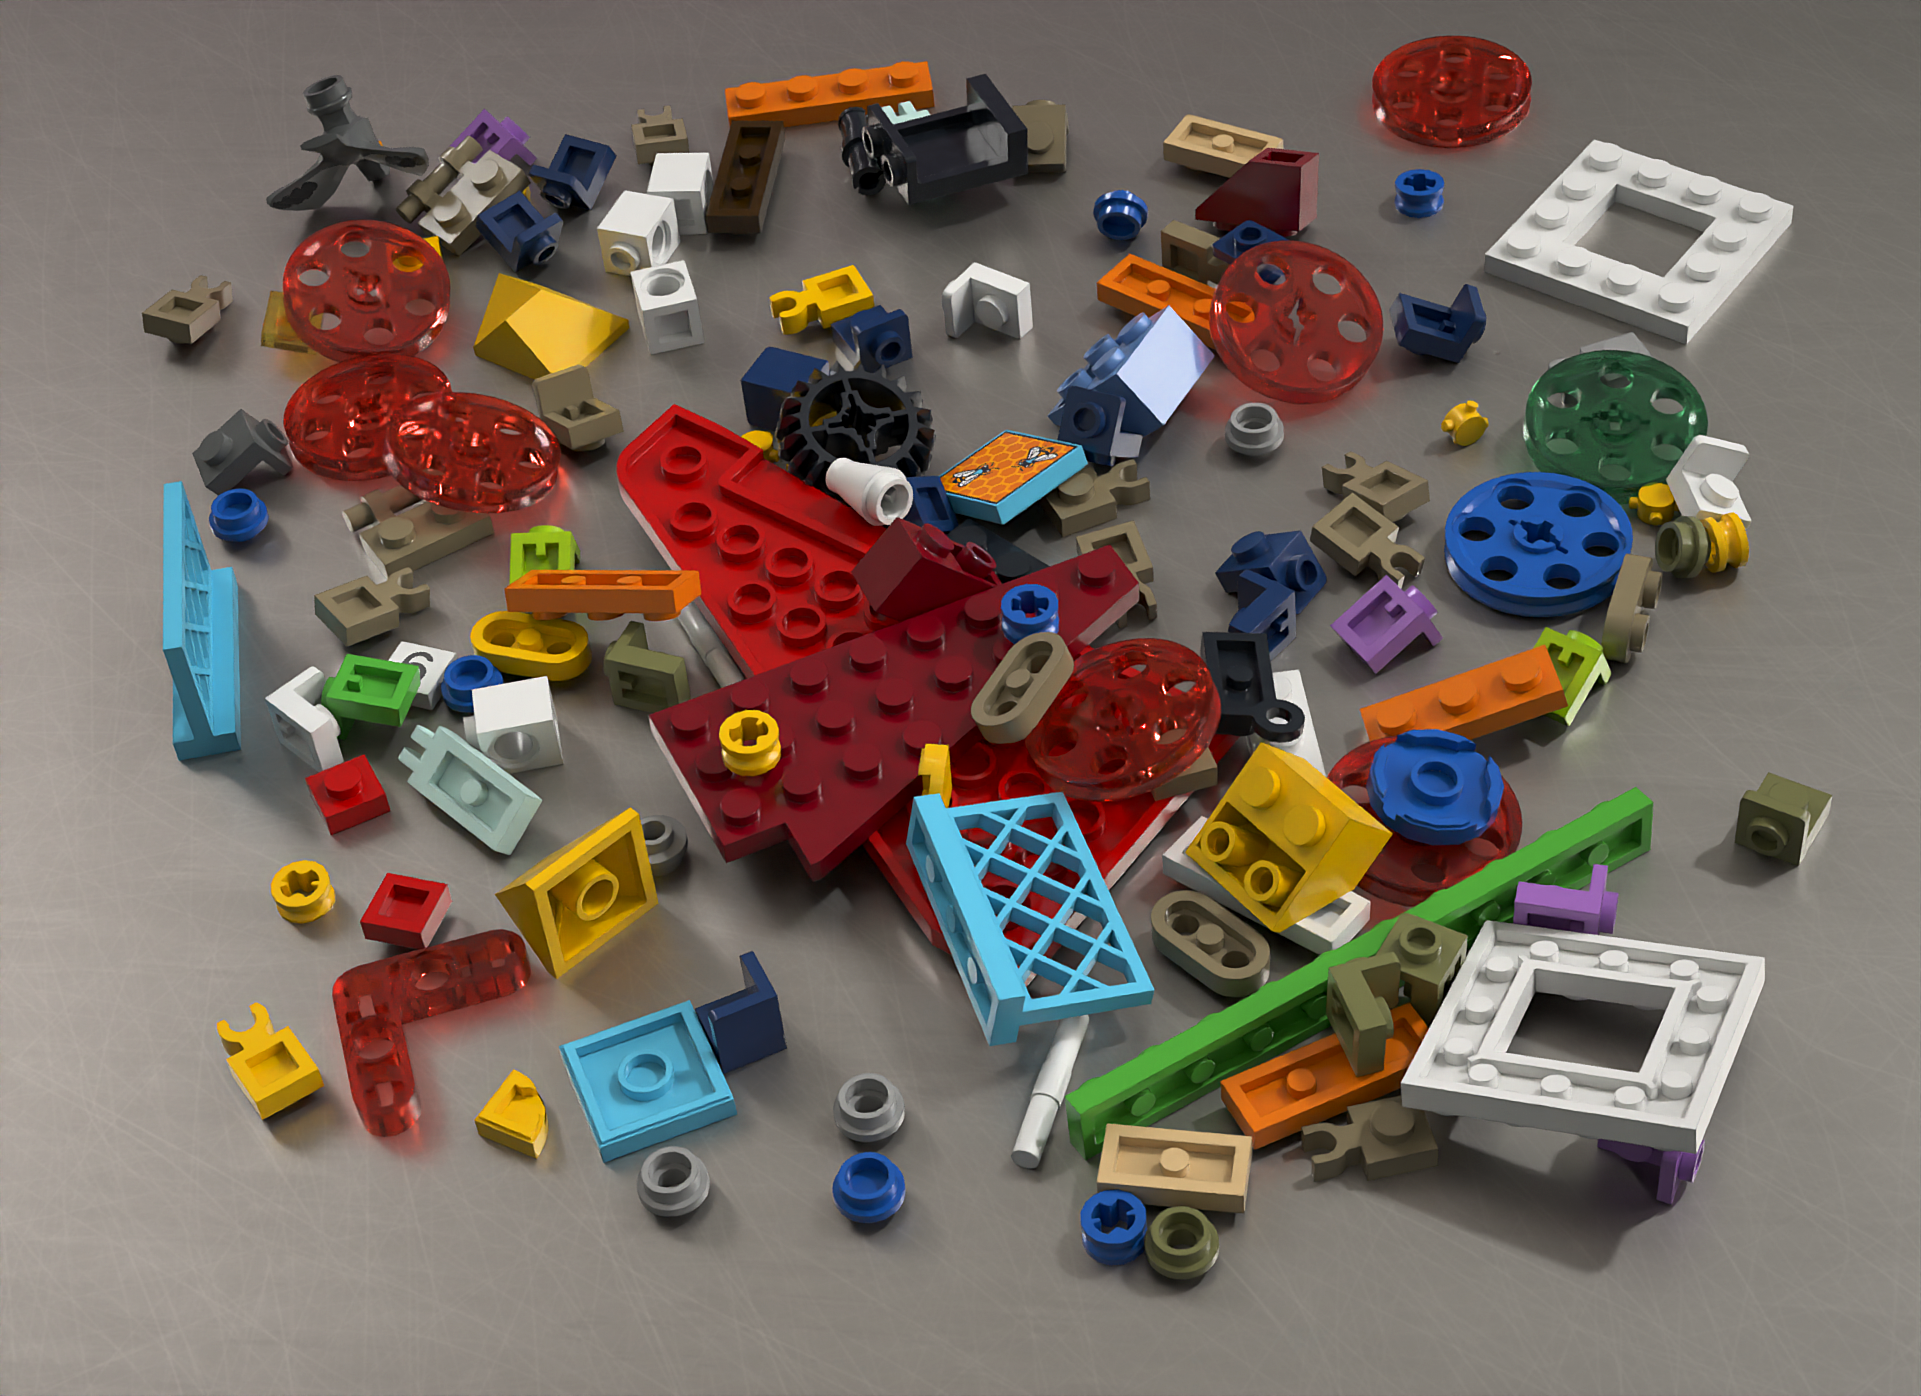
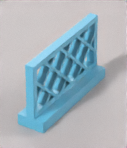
(199, 636)
(975, 934)

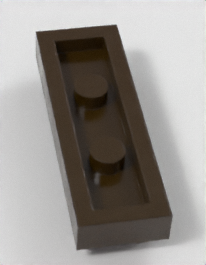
(745, 177)

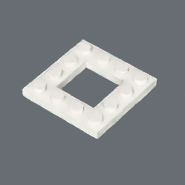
(1736, 235)
(1664, 1106)

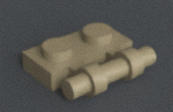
(478, 189)
(415, 535)

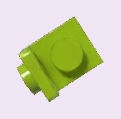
(542, 549)
(1578, 666)

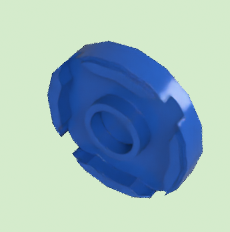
(1434, 787)

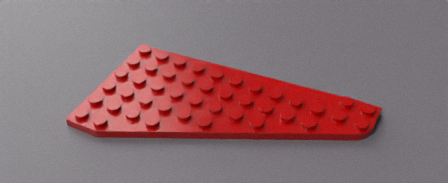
(783, 588)

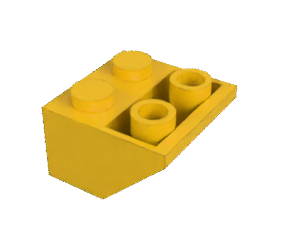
(1286, 839)

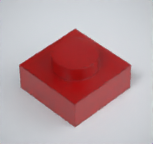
(347, 794)
(406, 911)

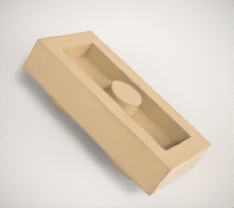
(1215, 145)
(1177, 1167)

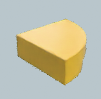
(936, 771)
(515, 1116)

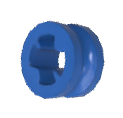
(1419, 193)
(1024, 600)
(1107, 1209)

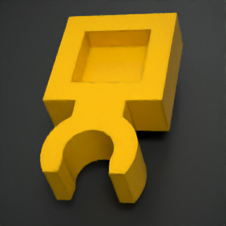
(824, 299)
(269, 1064)

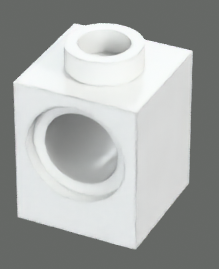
(689, 183)
(638, 233)
(667, 307)
(515, 725)

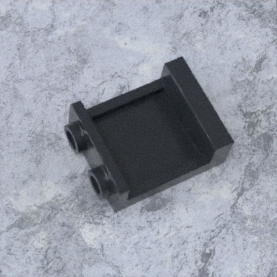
(950, 148)

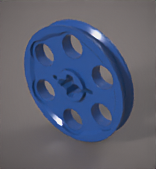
(1537, 544)

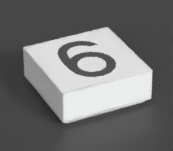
(432, 666)

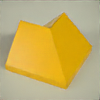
(542, 329)
(583, 893)

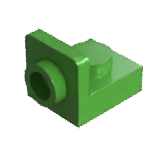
(370, 692)

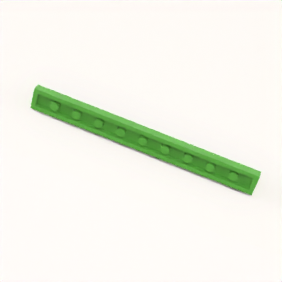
(1295, 1007)

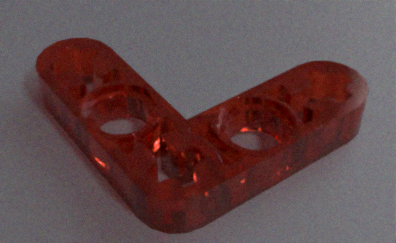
(400, 1002)

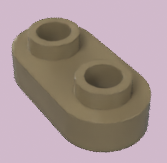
(1625, 623)
(1022, 688)
(1220, 951)

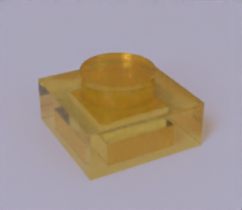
(277, 331)

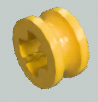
(1728, 542)
(750, 759)
(308, 877)

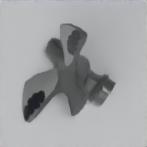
(344, 142)

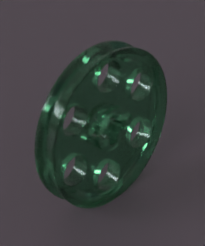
(1598, 405)

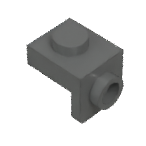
(237, 449)

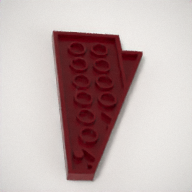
(863, 713)

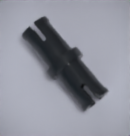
(865, 172)

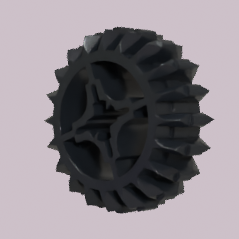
(868, 421)

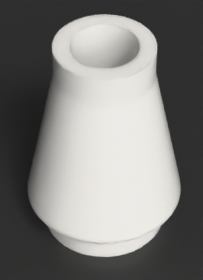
(871, 490)

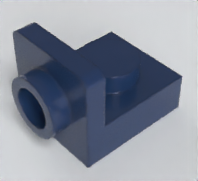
(874, 338)
(1265, 608)

